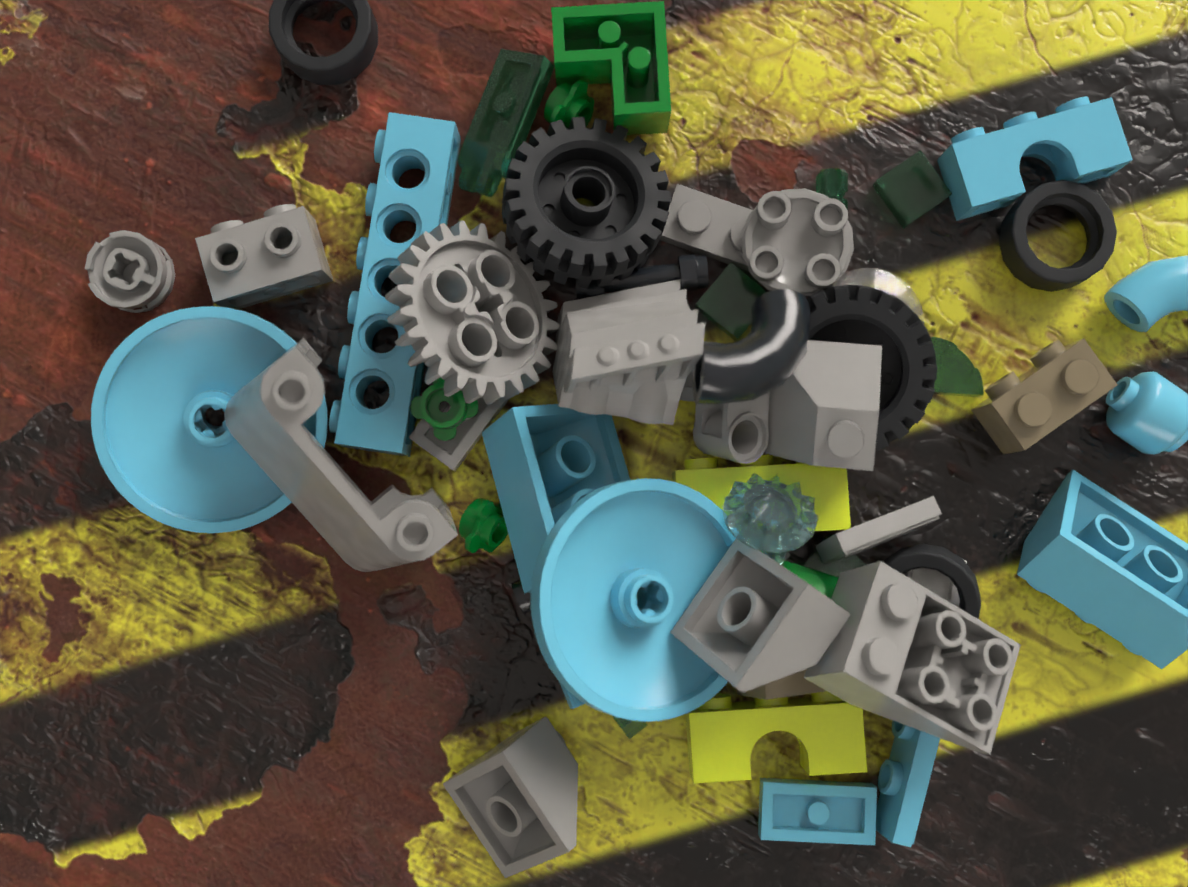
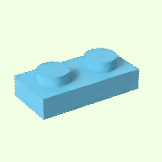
(817, 811)

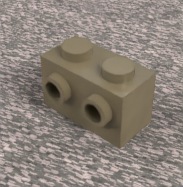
(1043, 397)

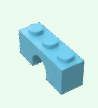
(1076, 142)

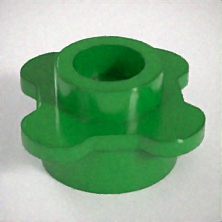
(569, 102)
(443, 423)
(483, 526)

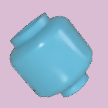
(1148, 413)

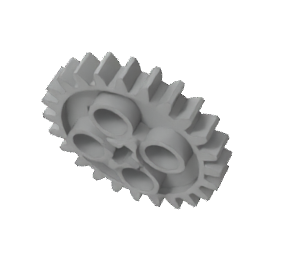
(486, 304)

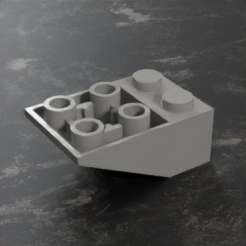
(916, 658)

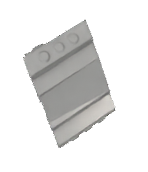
(627, 352)

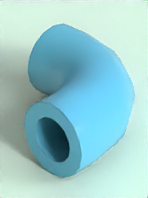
(1150, 293)

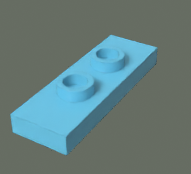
(904, 783)

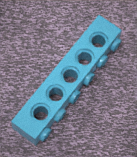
(404, 145)

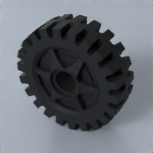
(591, 166)
(908, 354)

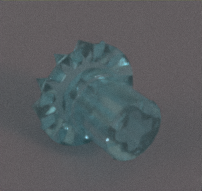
(770, 515)

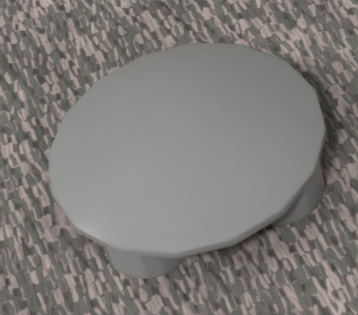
(797, 241)

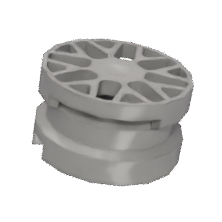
(130, 272)

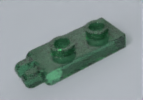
(502, 119)

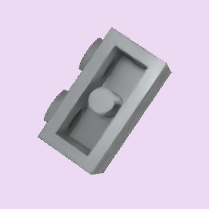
(263, 257)

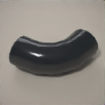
(762, 358)

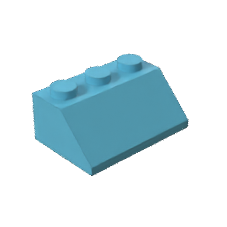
(545, 464)
(1111, 569)

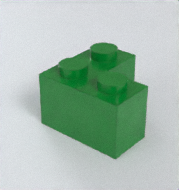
(619, 47)

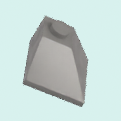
(828, 407)
(758, 620)
(521, 798)

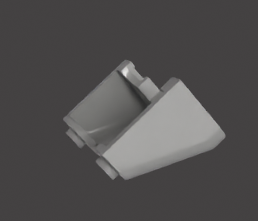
(366, 534)

